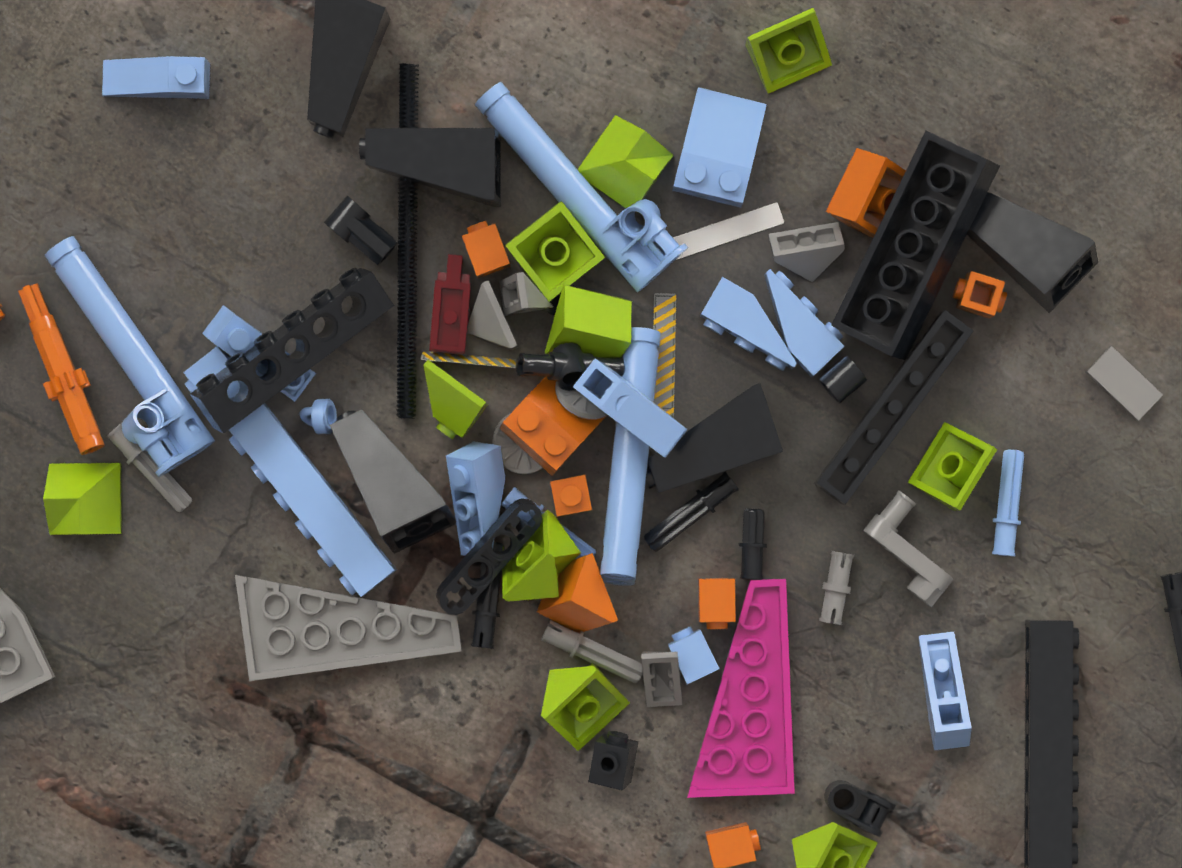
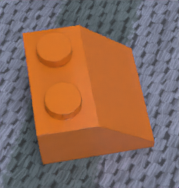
(865, 191)

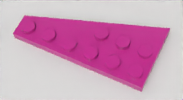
(751, 719)

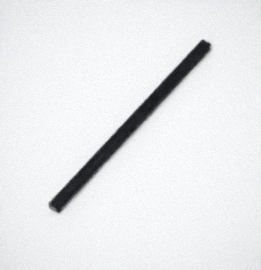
(406, 256)

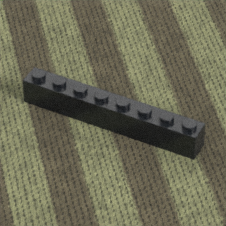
(1050, 744)

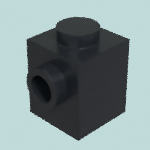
(613, 760)

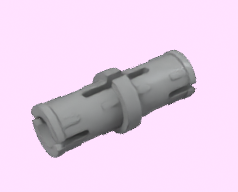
(836, 588)

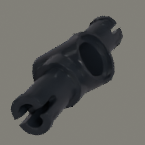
(563, 364)

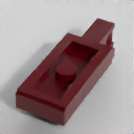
(451, 308)

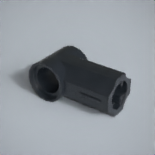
(355, 225)
(843, 379)

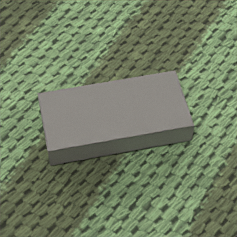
(1124, 383)

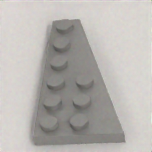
(317, 630)

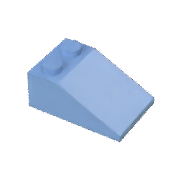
(719, 147)

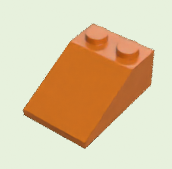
(546, 428)

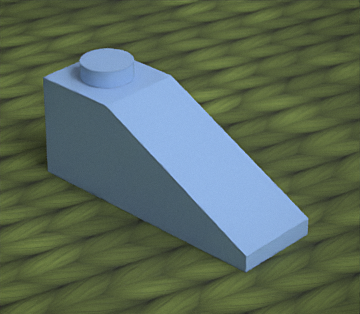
(157, 77)
(944, 691)

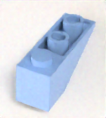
(743, 317)
(802, 332)
(236, 336)
(630, 407)
(476, 490)

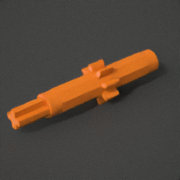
(65, 382)

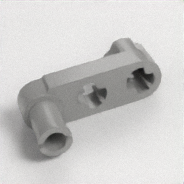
(930, 578)

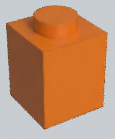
(485, 249)
(571, 495)
(716, 602)
(732, 845)

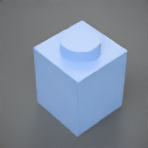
(693, 654)

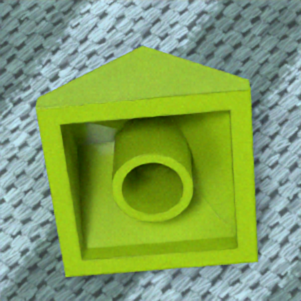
(625, 162)
(83, 498)
(539, 562)
(580, 703)
(832, 848)

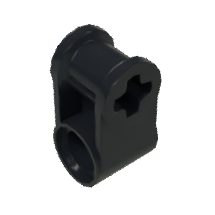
(864, 809)

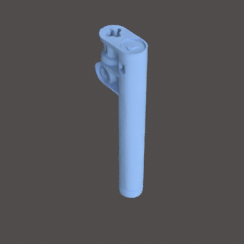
(633, 249)
(173, 425)
(629, 468)

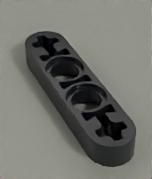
(484, 553)

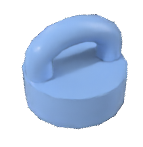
(322, 415)

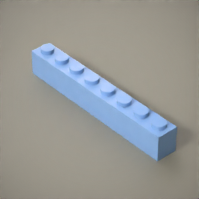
(301, 489)

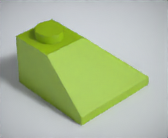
(452, 402)

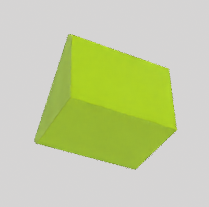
(789, 51)
(554, 251)
(592, 321)
(952, 466)

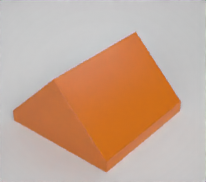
(582, 598)

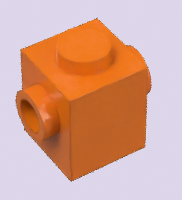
(980, 294)

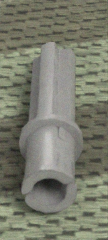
(141, 459)
(592, 651)

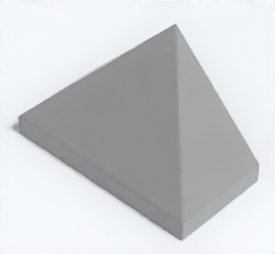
(807, 249)
(521, 295)
(489, 321)
(661, 678)

